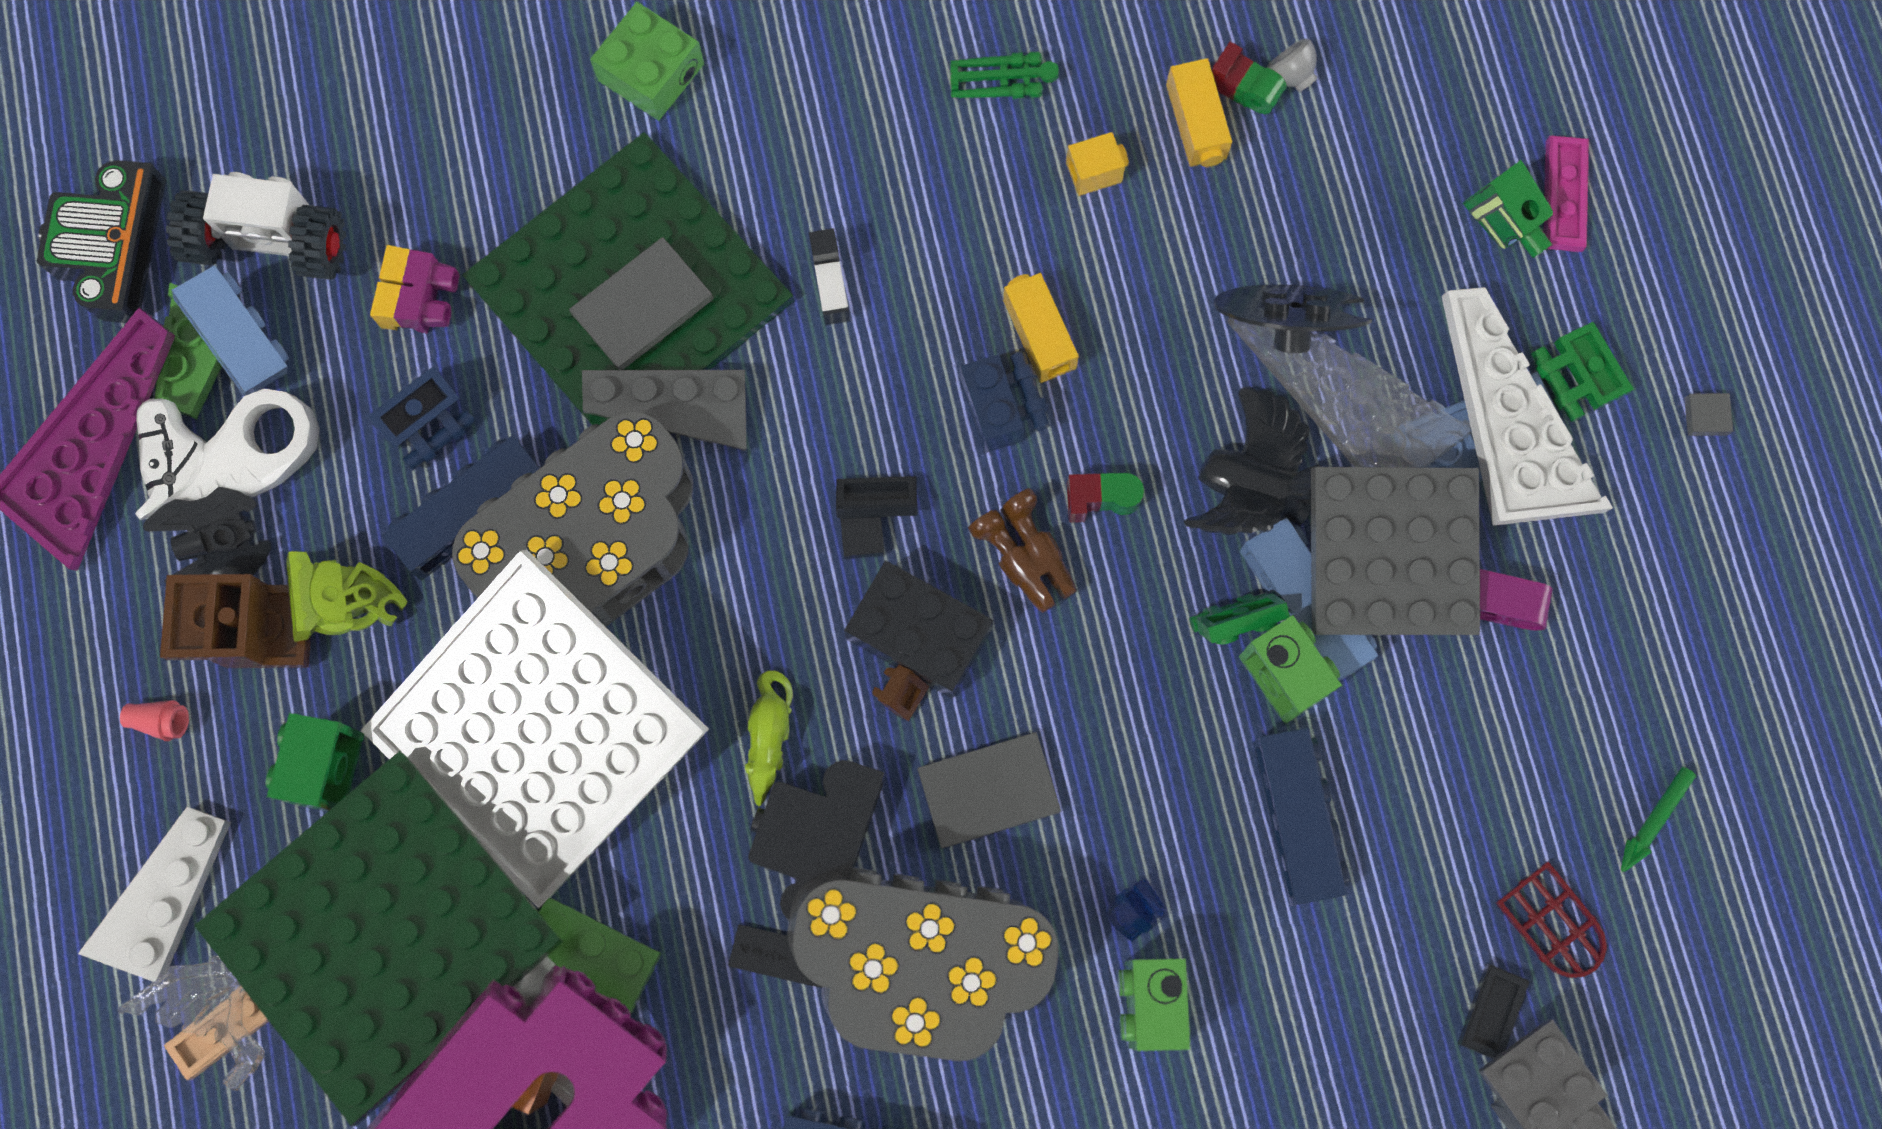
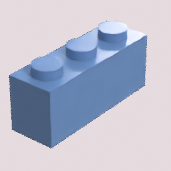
(231, 330)

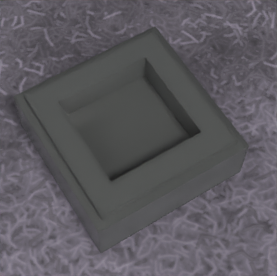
(1708, 414)

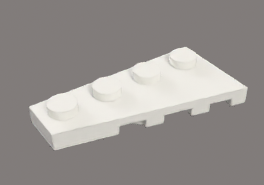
(156, 906)

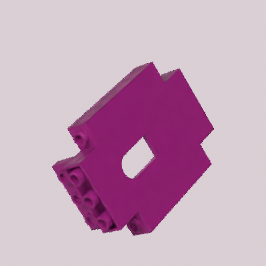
(507, 1045)

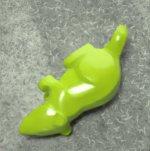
(767, 729)

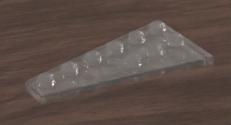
(1358, 403)

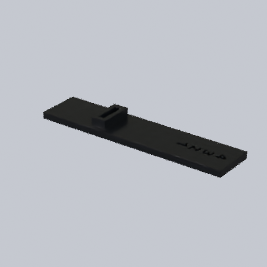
(766, 954)

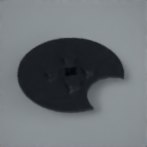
(1291, 311)

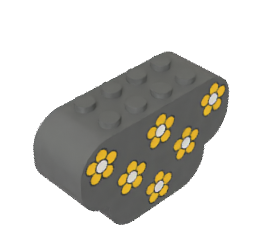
(591, 516)
(920, 962)

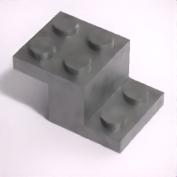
(1545, 1084)

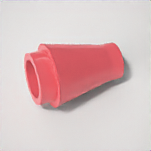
(158, 719)

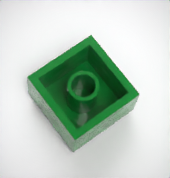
(313, 762)

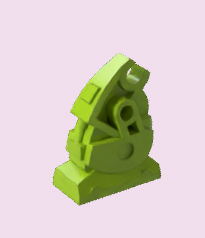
(330, 595)

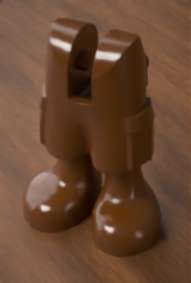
(1026, 563)

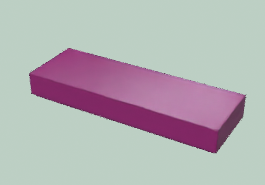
(1567, 192)

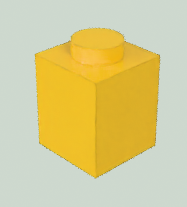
(1096, 163)

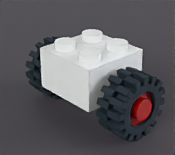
(256, 218)

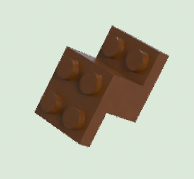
(230, 622)

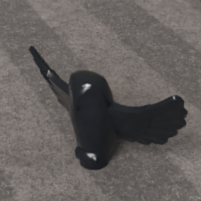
(1264, 479)

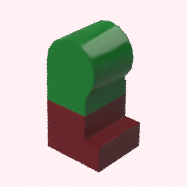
(1247, 81)
(1102, 492)

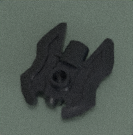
(214, 534)

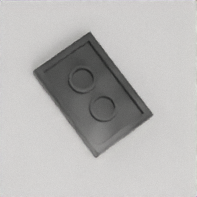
(641, 304)
(989, 790)

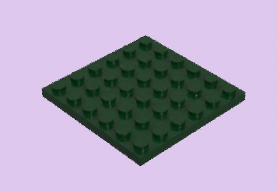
(596, 233)
(376, 935)

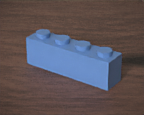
(1284, 569)

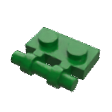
(1591, 364)
(1249, 613)

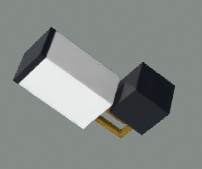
(829, 276)

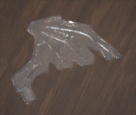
(203, 999)

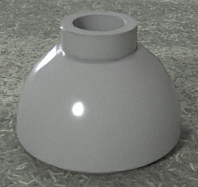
(1296, 64)

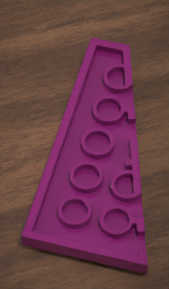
(72, 460)

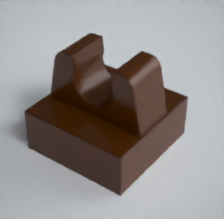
(902, 692)

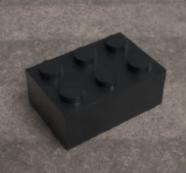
(918, 628)

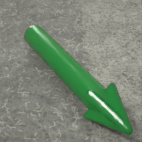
(1639, 845)

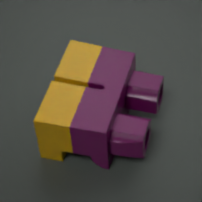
(410, 290)

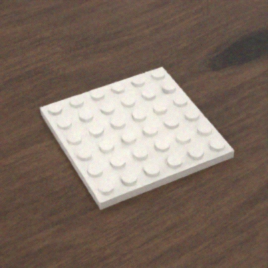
(536, 726)

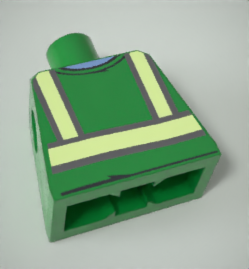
(1512, 210)

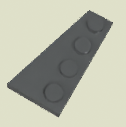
(686, 402)

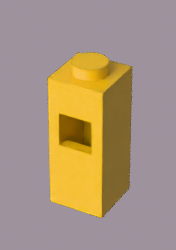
(1199, 113)
(1040, 326)

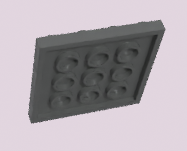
(1395, 551)

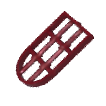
(1539, 920)

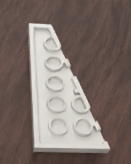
(1514, 425)

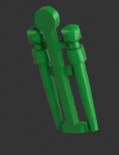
(1046, 72)

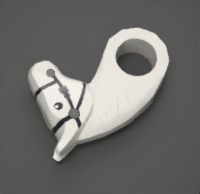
(188, 468)

